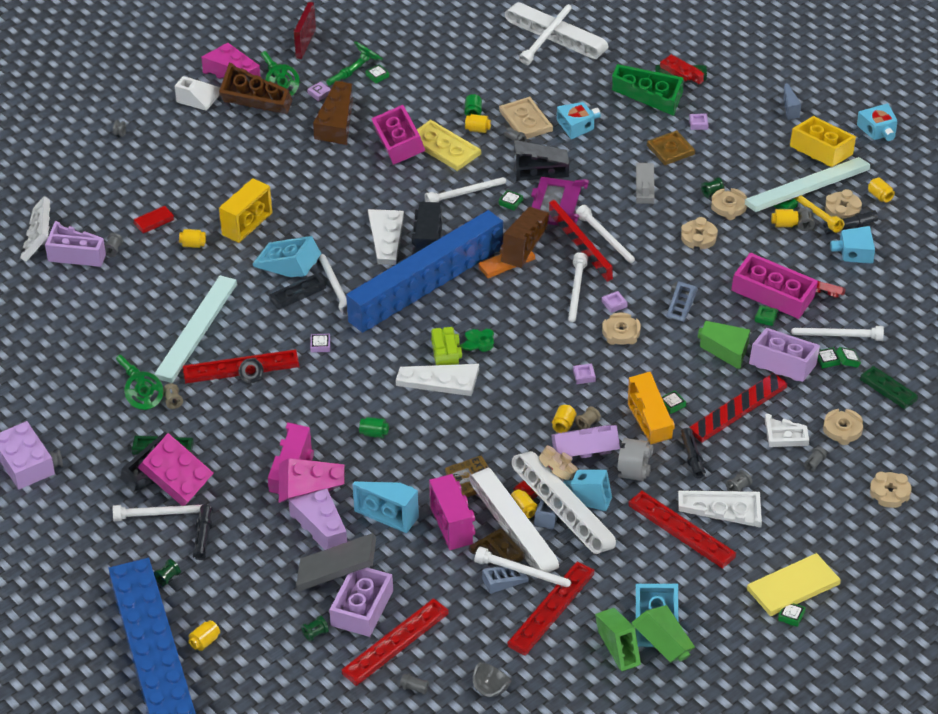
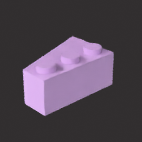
(73, 247)
(587, 441)
(320, 517)

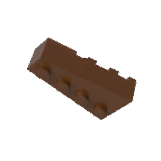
(253, 91)
(334, 116)
(523, 236)

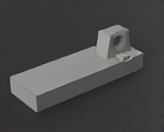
(645, 183)

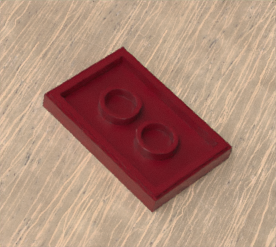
(304, 30)

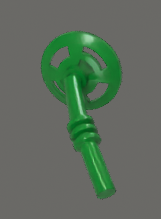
(346, 72)
(280, 78)
(143, 388)

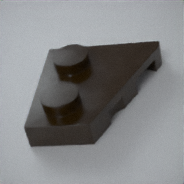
(499, 545)

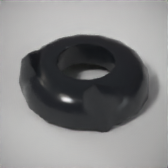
(258, 374)

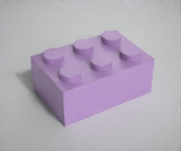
(784, 354)
(24, 456)
(361, 601)

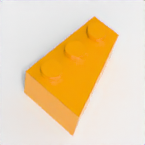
(649, 408)

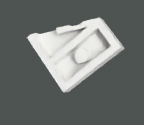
(785, 433)

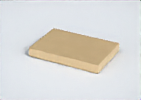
(526, 117)

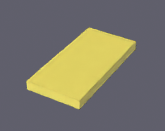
(447, 146)
(793, 584)

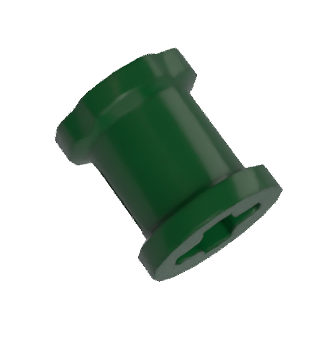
(711, 187)
(168, 571)
(309, 633)

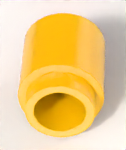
(477, 123)
(881, 190)
(784, 218)
(192, 238)
(563, 418)
(525, 503)
(204, 635)

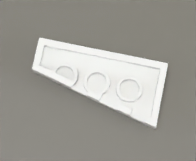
(38, 229)
(386, 234)
(440, 378)
(723, 505)

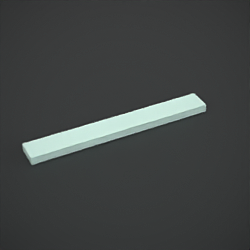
(807, 184)
(195, 329)

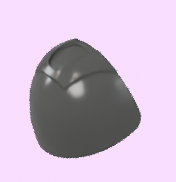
(490, 680)

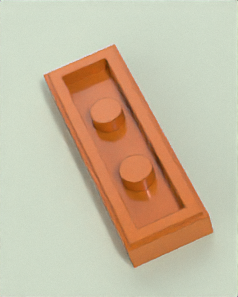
(494, 266)

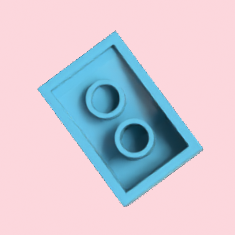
(289, 257)
(387, 503)
(653, 596)

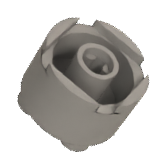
(634, 459)

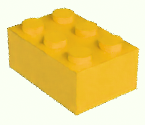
(822, 141)
(245, 210)

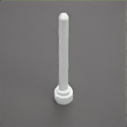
(526, 57)
(434, 197)
(586, 215)
(580, 262)
(335, 284)
(875, 333)
(121, 512)
(484, 556)

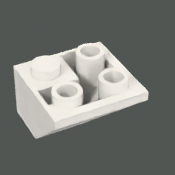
(196, 93)

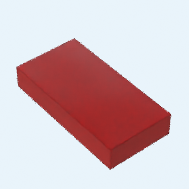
(153, 219)

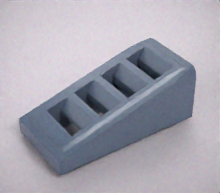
(791, 102)
(690, 298)
(545, 516)
(494, 583)

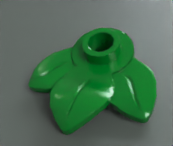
(478, 339)

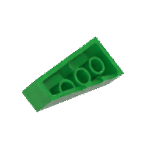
(648, 87)

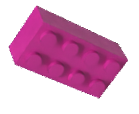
(774, 285)

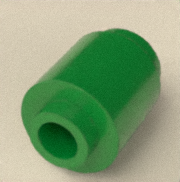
(473, 105)
(373, 427)

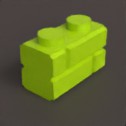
(445, 346)

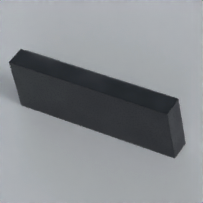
(297, 291)

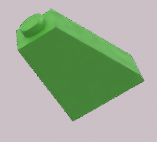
(725, 342)
(664, 633)
(619, 638)

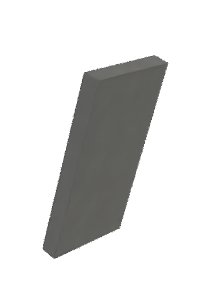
(336, 562)

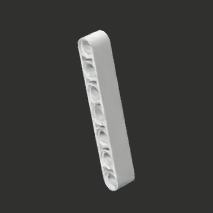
(563, 34)
(564, 503)
(513, 520)

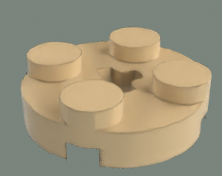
(722, 203)
(835, 203)
(692, 232)
(615, 335)
(847, 434)
(559, 462)
(897, 482)

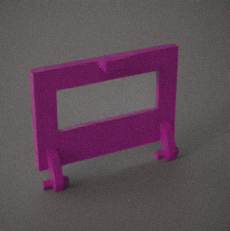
(563, 191)

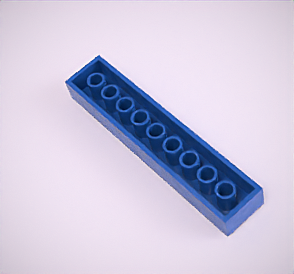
(424, 271)
(150, 639)

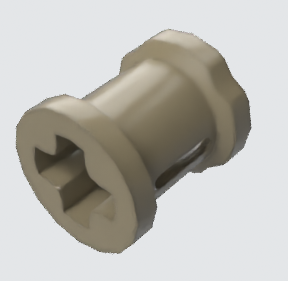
(174, 395)
(588, 418)

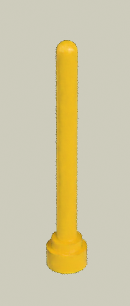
(834, 223)

